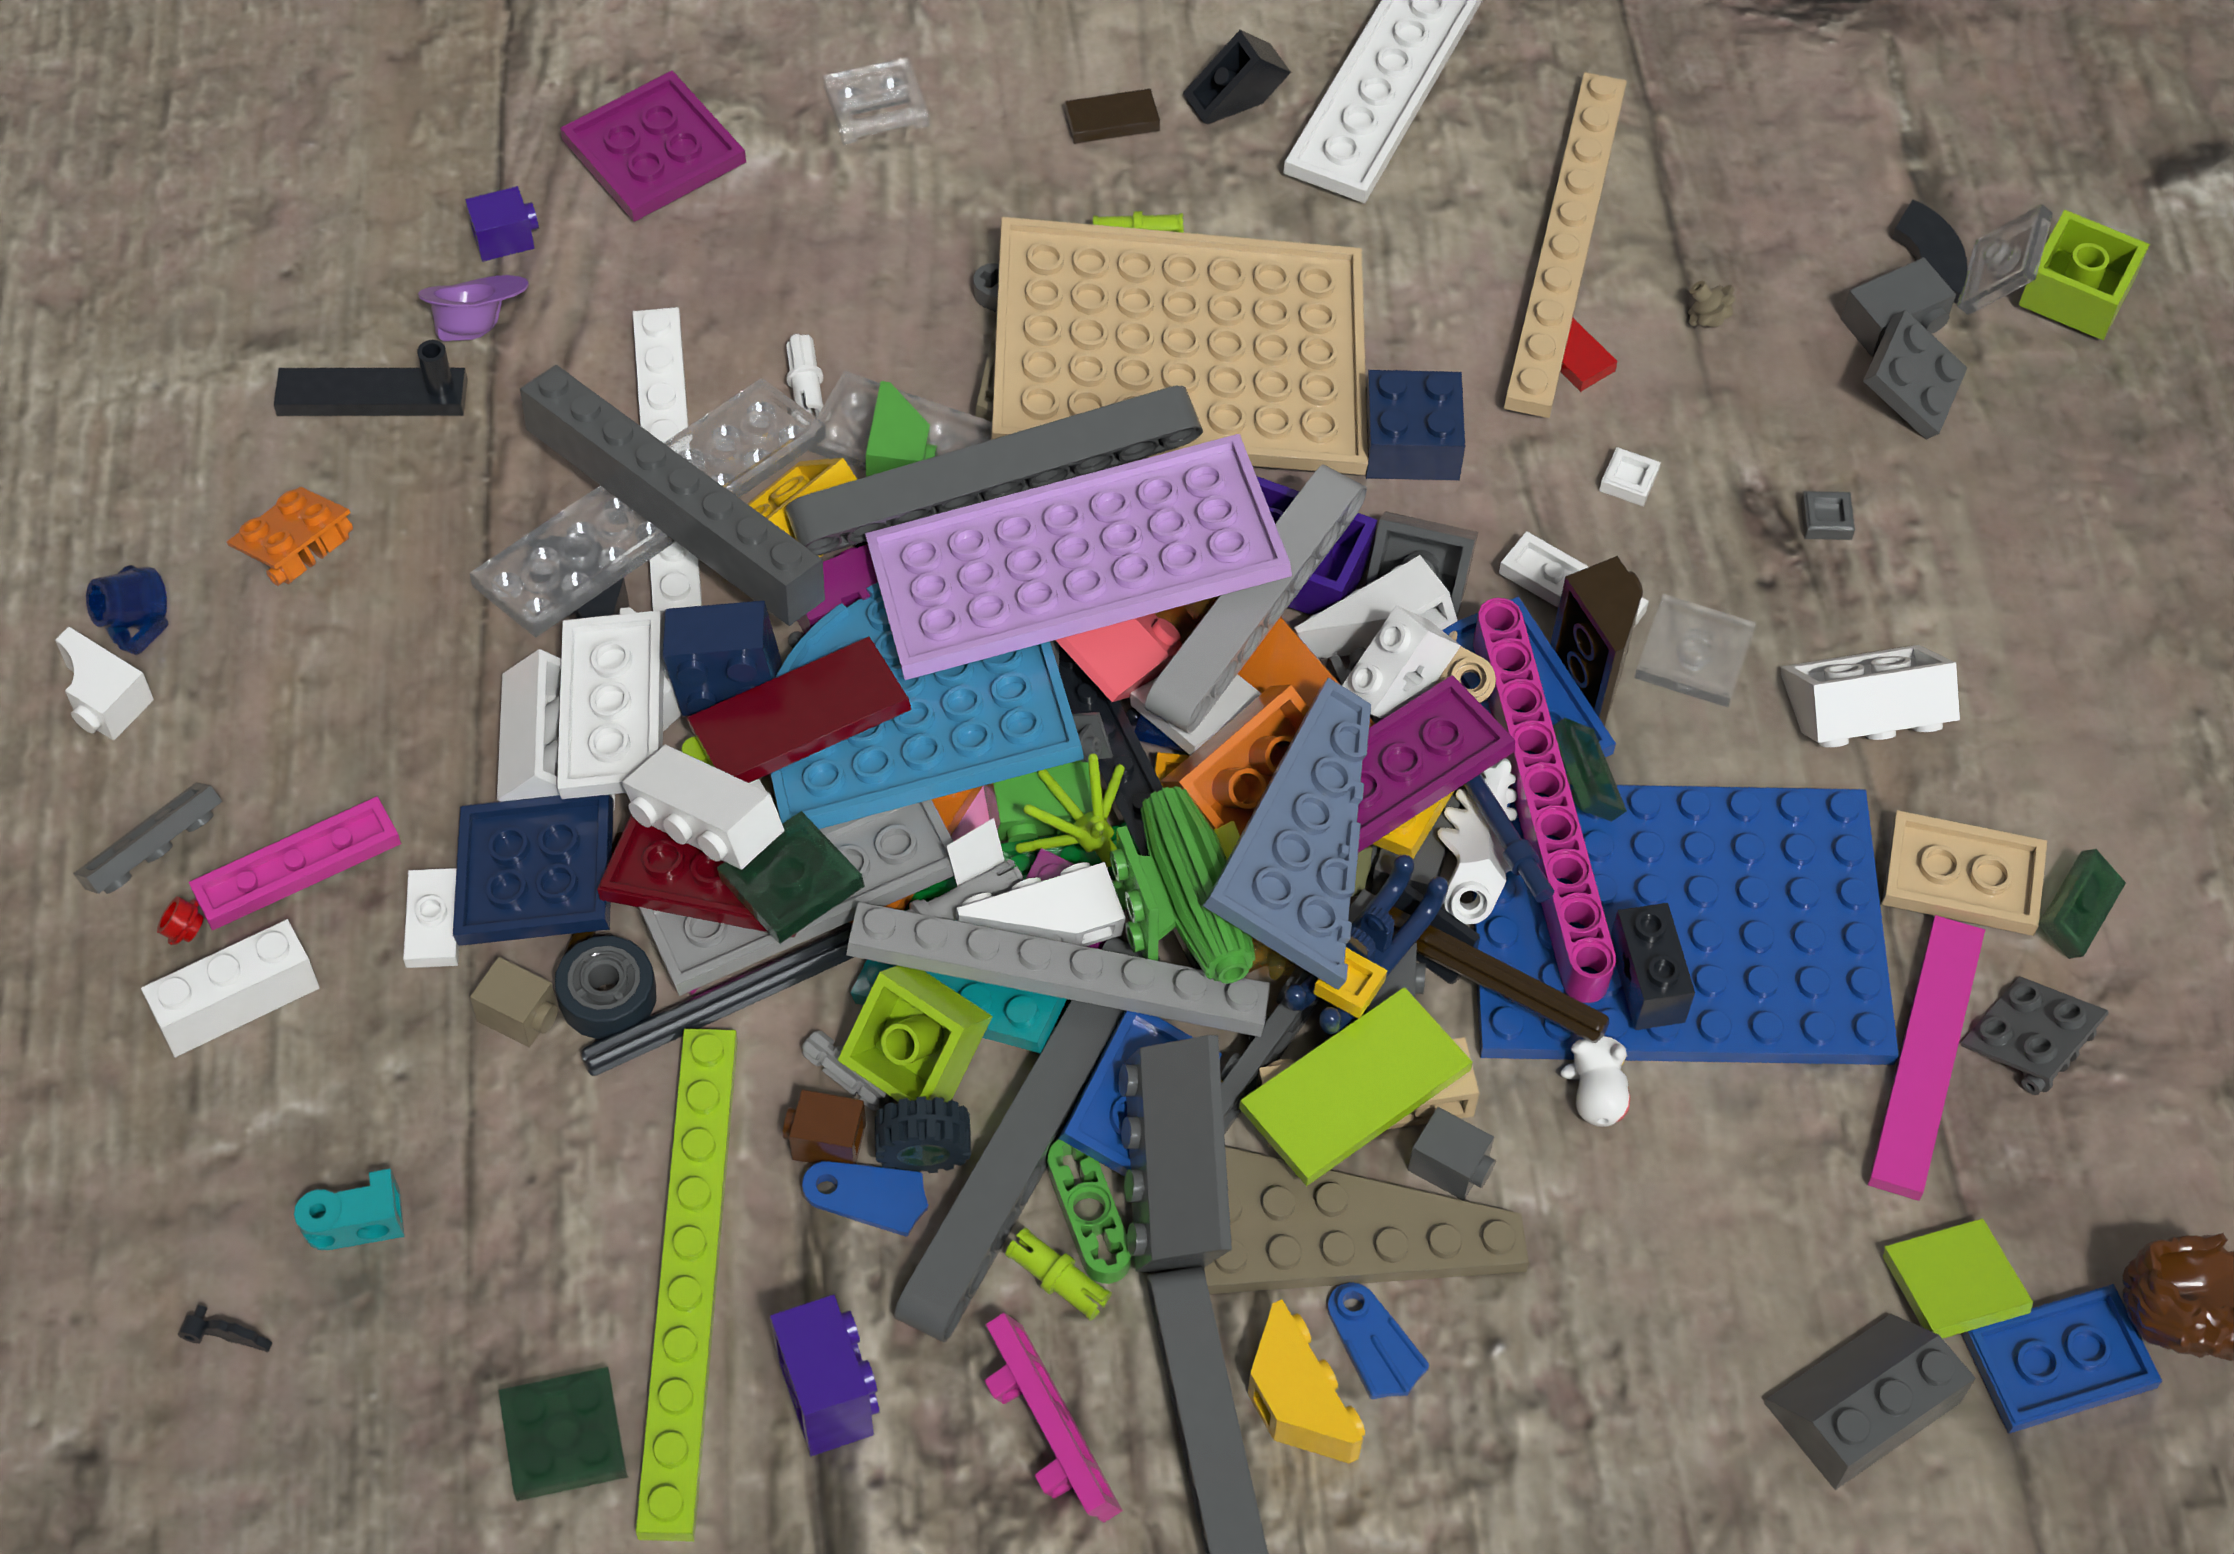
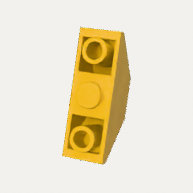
(1298, 1392)

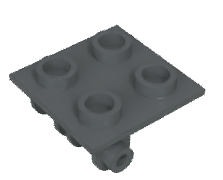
(2035, 1031)

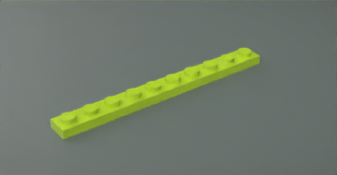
(687, 1288)

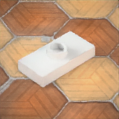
(430, 919)

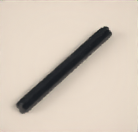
(716, 1003)

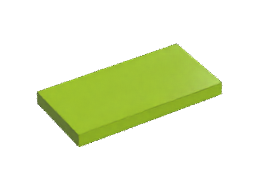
(1355, 1086)

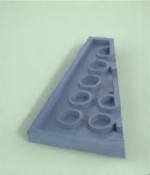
(1300, 848)

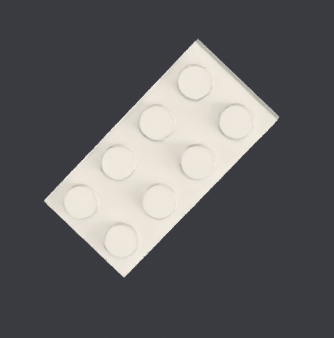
(609, 701)

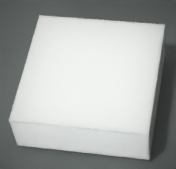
(1630, 476)

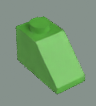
(896, 433)

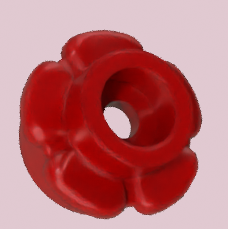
(180, 921)

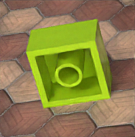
(2084, 274)
(914, 1036)

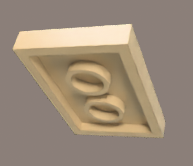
(1965, 873)

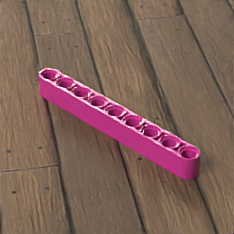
(1546, 815)

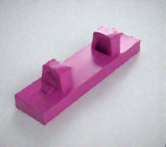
(1074, 1462)

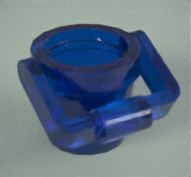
(129, 600)

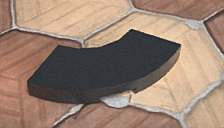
(1932, 237)

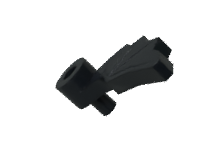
(195, 1328)

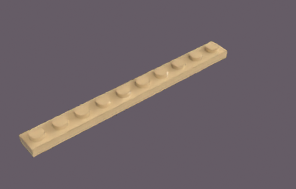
(1565, 246)

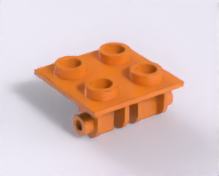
(288, 529)

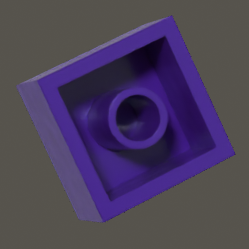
(825, 1374)

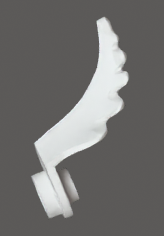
(1477, 849)

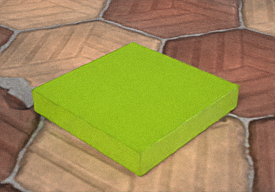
(1957, 1279)

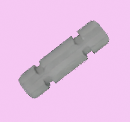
(820, 1051)

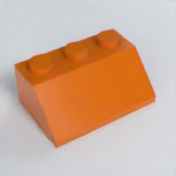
(1240, 759)

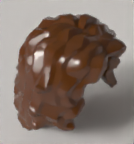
(2183, 1295)

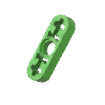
(1083, 1231)

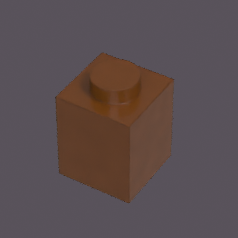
(825, 1128)

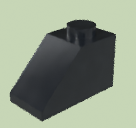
(1237, 78)

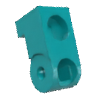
(352, 1215)

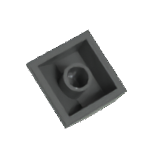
(1443, 547)

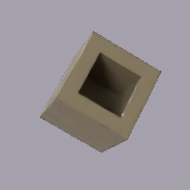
(514, 1002)

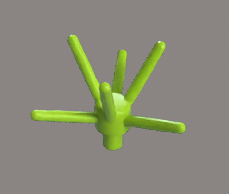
(1090, 829)

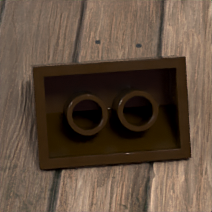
(1596, 628)

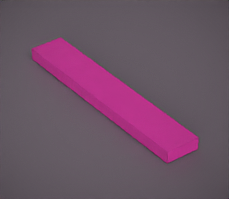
(1926, 1058)

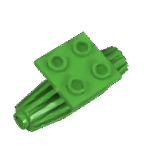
(1173, 885)

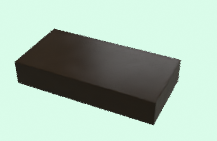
(1112, 116)

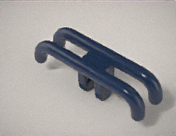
(1374, 937)

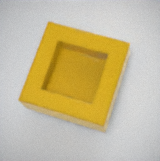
(1362, 985)

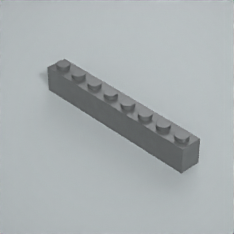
(673, 495)

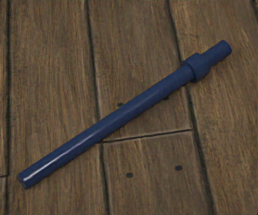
(1517, 851)

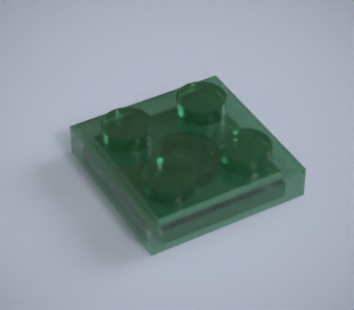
(793, 879)
(562, 1434)

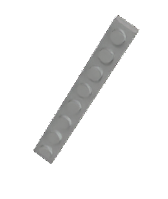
(1056, 969)

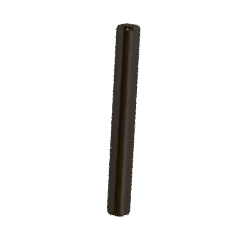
(1507, 981)

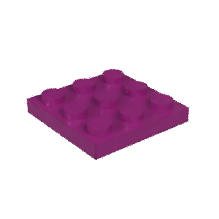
(653, 145)

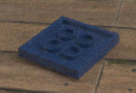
(532, 868)

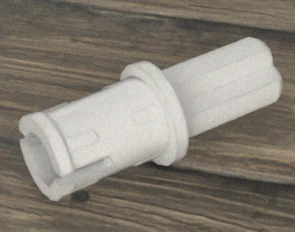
(804, 374)

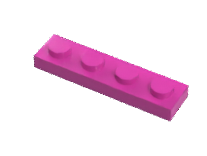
(294, 863)

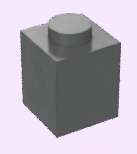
(1452, 1154)

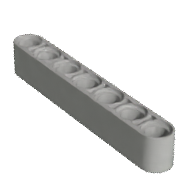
(1244, 617)

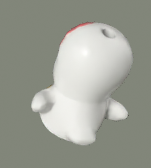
(1602, 1087)

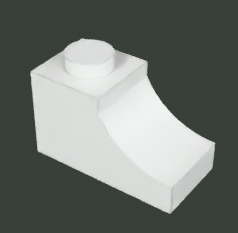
(104, 688)

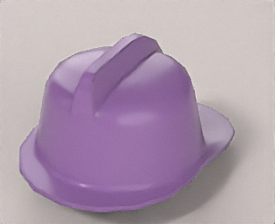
(470, 307)

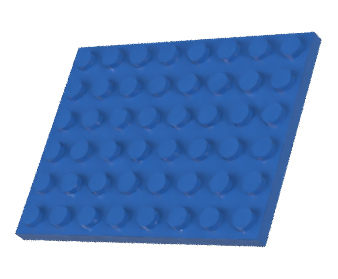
(1769, 912)

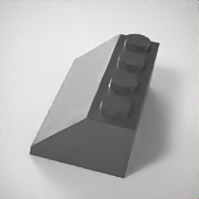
(1175, 1155)

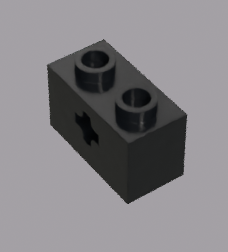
(1652, 966)

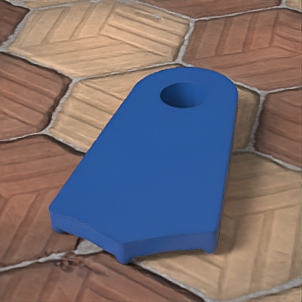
(869, 1194)
(1375, 1343)

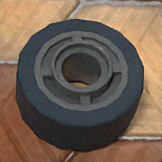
(598, 963)

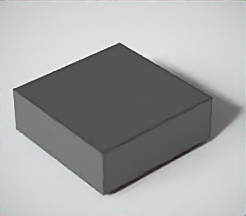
(1827, 515)

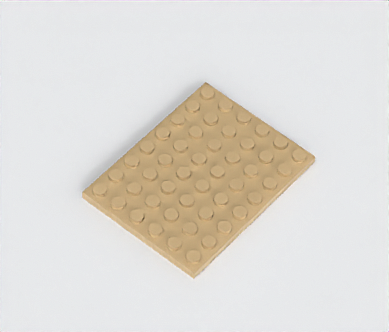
(1246, 324)

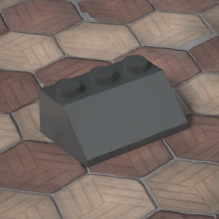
(1870, 1397)

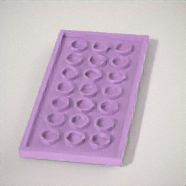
(1076, 556)

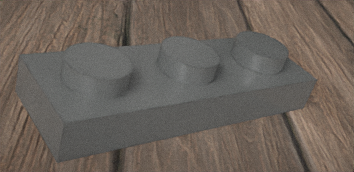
(148, 839)

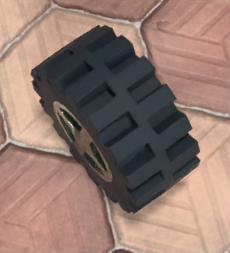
(922, 1135)

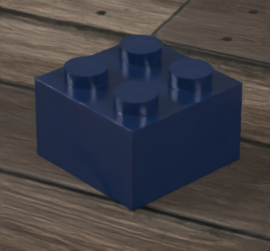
(1415, 425)
(718, 652)

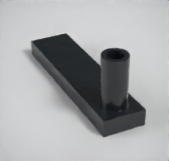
(375, 391)

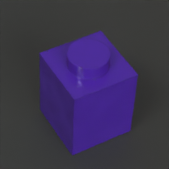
(501, 223)

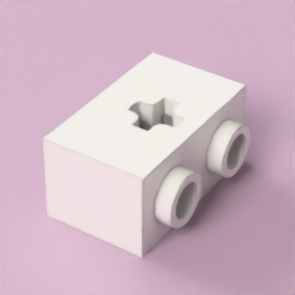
(1401, 662)

